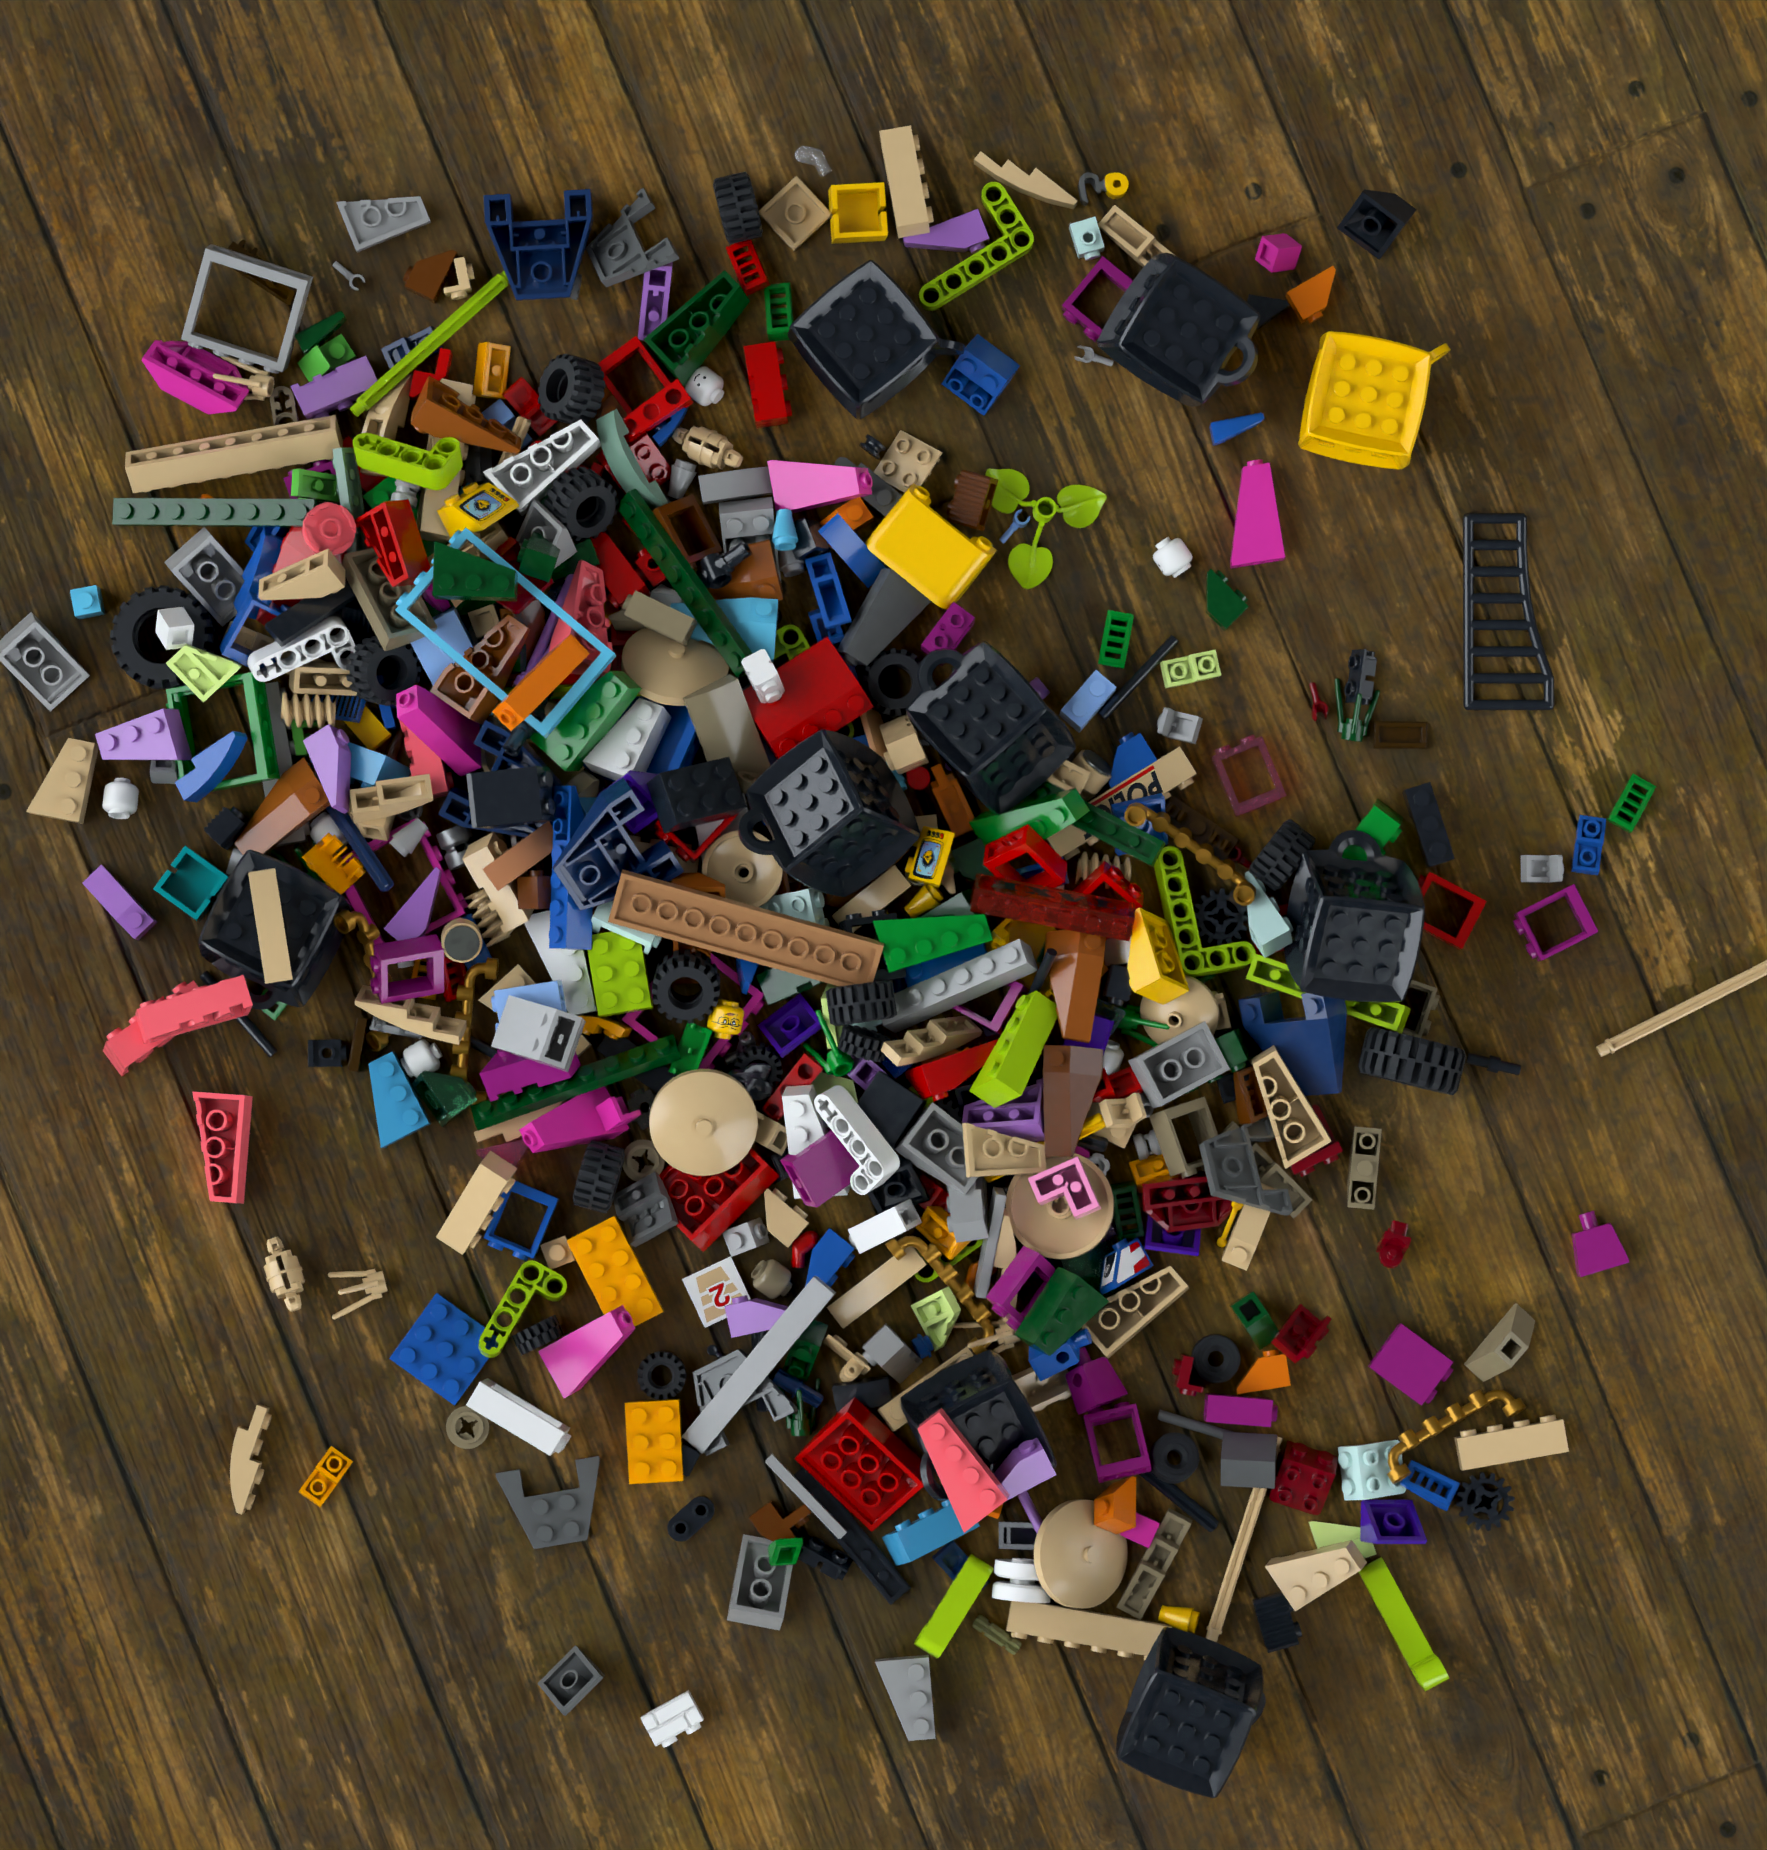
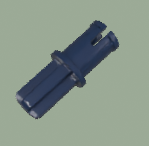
(792, 1384)

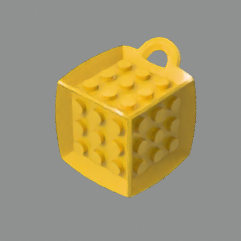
(1366, 399)

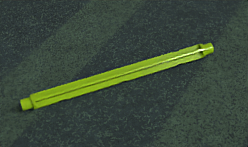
(430, 344)

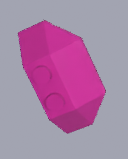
(189, 376)

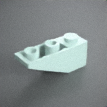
(1266, 925)

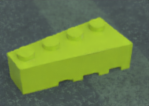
(1016, 1051)

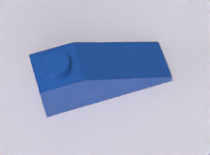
(928, 969)

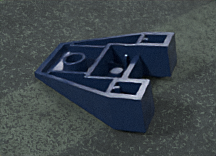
(542, 254)
(492, 738)
(602, 848)
(1307, 1044)

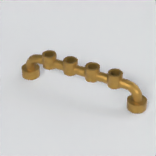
(1137, 814)
(367, 933)
(466, 994)
(947, 1274)
(1433, 1426)

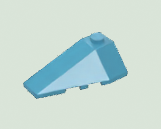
(751, 617)

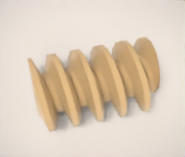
(308, 710)
(1086, 866)
(490, 919)

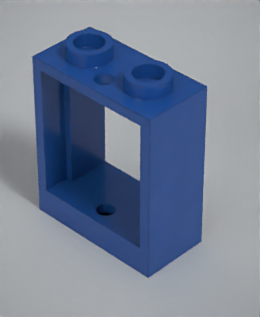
(235, 651)
(520, 1251)

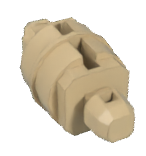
(704, 453)
(276, 1277)

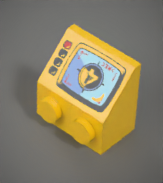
(475, 508)
(930, 856)

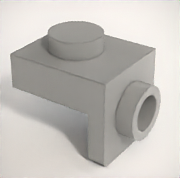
(1179, 725)
(1542, 868)
(746, 1236)

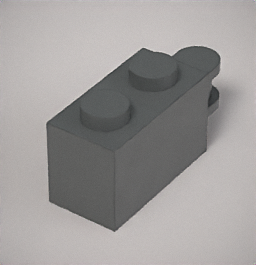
(883, 495)

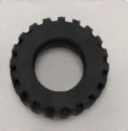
(133, 616)
(1412, 1061)

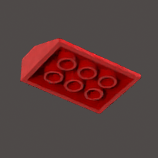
(816, 697)
(713, 1202)
(862, 1464)

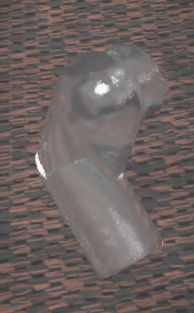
(813, 157)

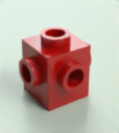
(654, 576)

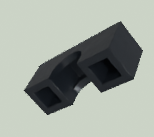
(1428, 824)

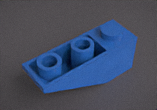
(828, 1256)

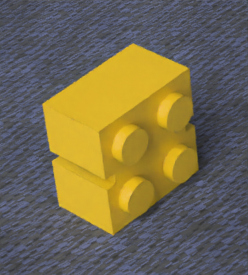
(856, 212)

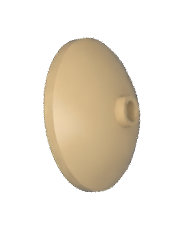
(729, 856)
(1190, 1009)

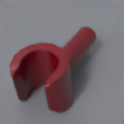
(1318, 705)
(1240, 859)

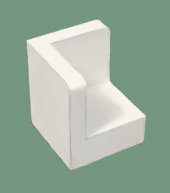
(174, 627)

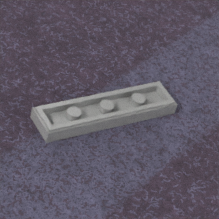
(989, 1244)
(806, 1497)

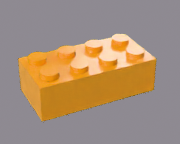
(614, 1271)

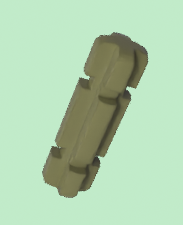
(996, 1634)

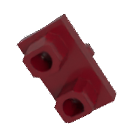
(1393, 1244)

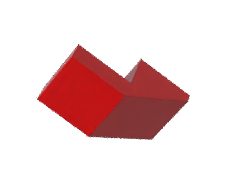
(442, 371)
(1117, 1085)

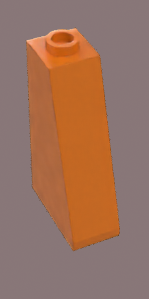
(540, 682)

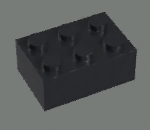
(696, 794)

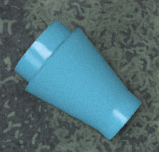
(784, 531)

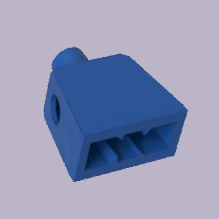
(1062, 1358)

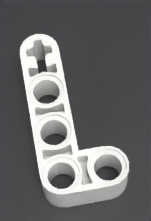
(300, 654)
(859, 1137)

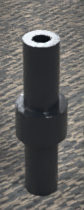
(1493, 1064)

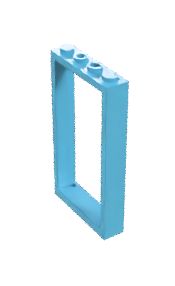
(576, 691)

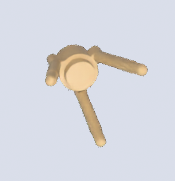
(260, 385)
(373, 1284)
(1004, 1335)

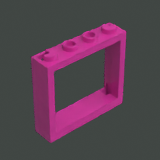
(447, 880)
(722, 1045)

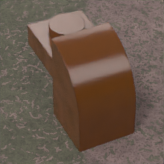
(772, 1524)

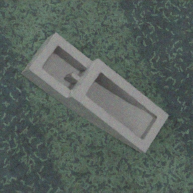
(735, 485)

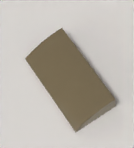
(380, 598)
(726, 725)

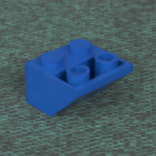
(980, 374)

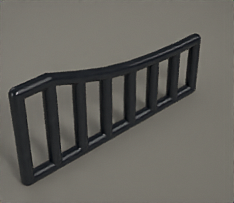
(1524, 598)

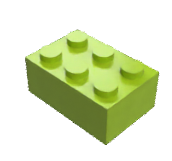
(619, 975)

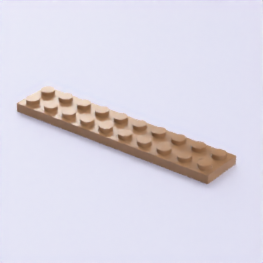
(744, 931)

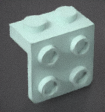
(801, 904)
(1366, 1470)

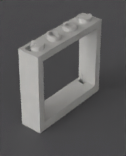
(259, 268)

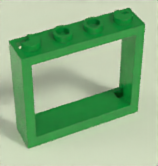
(259, 724)

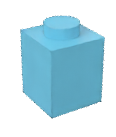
(87, 602)

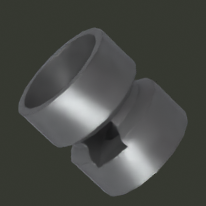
(450, 840)

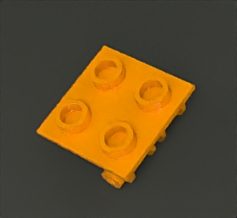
(331, 866)

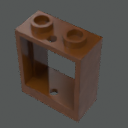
(696, 525)

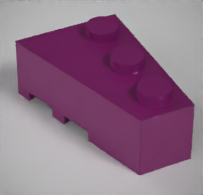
(513, 1072)

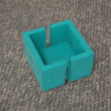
(192, 883)

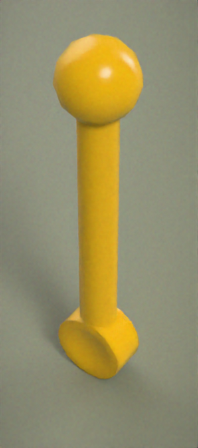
(1222, 1241)

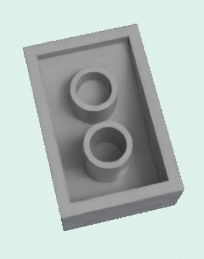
(208, 574)
(41, 662)
(1178, 1065)
(937, 1148)
(758, 1588)

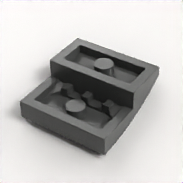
(645, 1209)

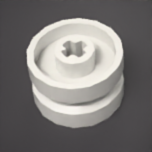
(1021, 1583)

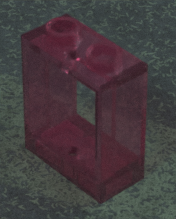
(1258, 801)

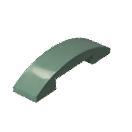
(623, 462)

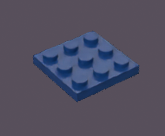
(443, 1349)

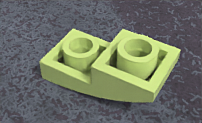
(1190, 669)

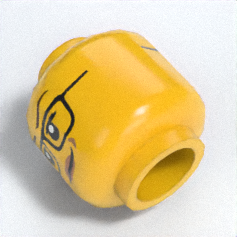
(726, 1019)

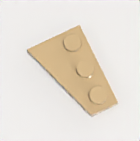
(999, 1154)

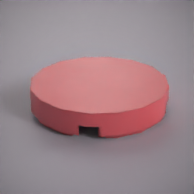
(329, 528)

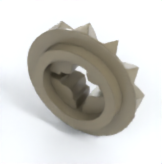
(631, 1166)
(455, 1424)

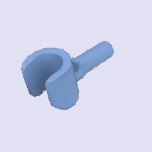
(1014, 526)

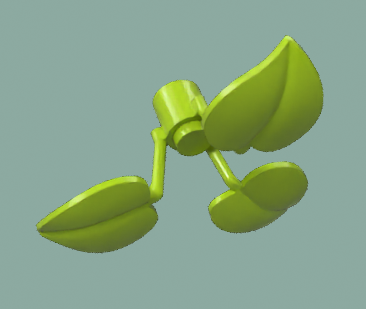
(1079, 508)

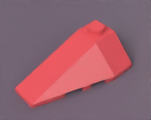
(586, 605)

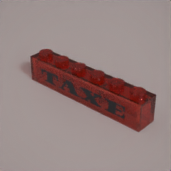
(1052, 907)

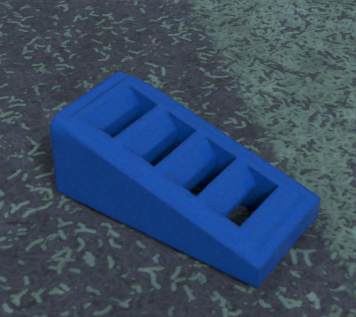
(1229, 428)
(1425, 1493)

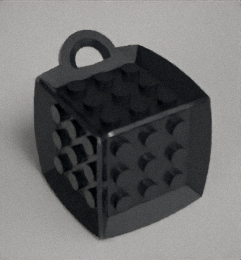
(1181, 330)
(866, 339)
(989, 725)
(830, 814)
(308, 910)
(1354, 923)
(982, 1405)
(1190, 1712)

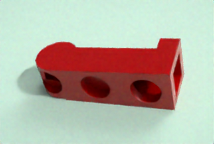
(656, 410)
(803, 1073)

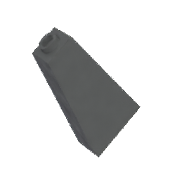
(882, 616)

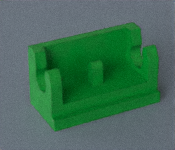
(691, 1048)

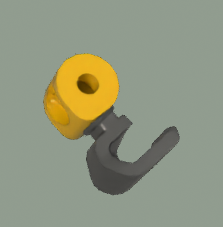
(1113, 185)

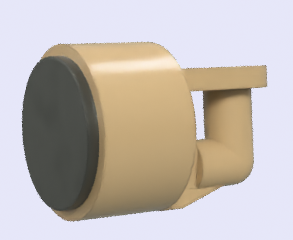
(1099, 771)
(461, 940)

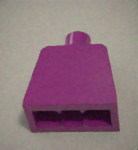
(1596, 1246)
(1093, 1383)

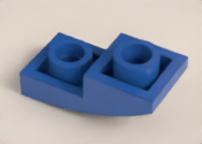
(665, 430)
(1588, 845)

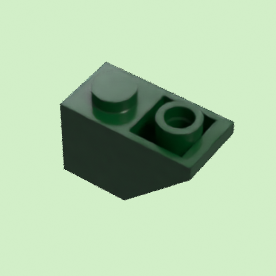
(538, 557)
(1223, 603)
(1255, 1319)
(805, 1350)

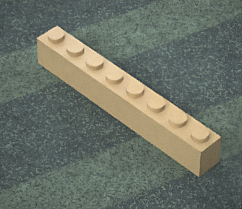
(233, 454)

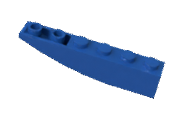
(568, 925)

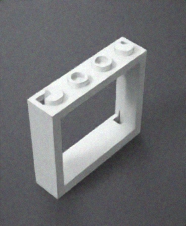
(519, 1417)

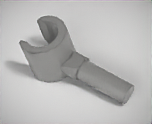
(348, 275)
(1091, 356)

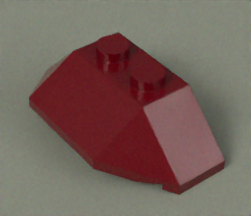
(1183, 1202)

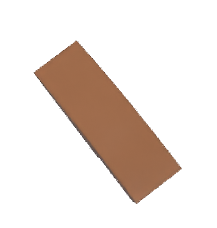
(520, 857)

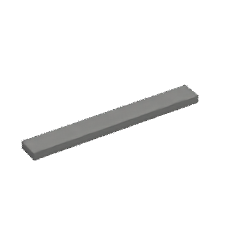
(758, 1364)

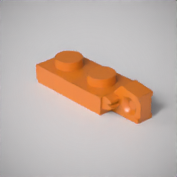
(951, 801)

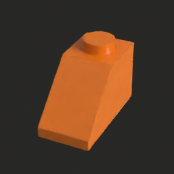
(1311, 297)
(854, 514)
(1265, 1373)
(1117, 1506)

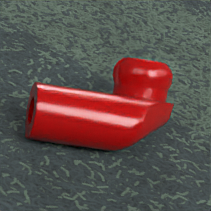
(801, 1246)

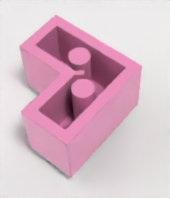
(1067, 1180)

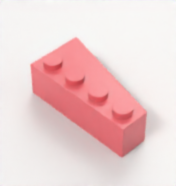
(427, 762)
(194, 1009)
(128, 1045)
(224, 1142)
(964, 1475)

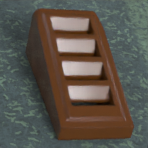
(1248, 1110)

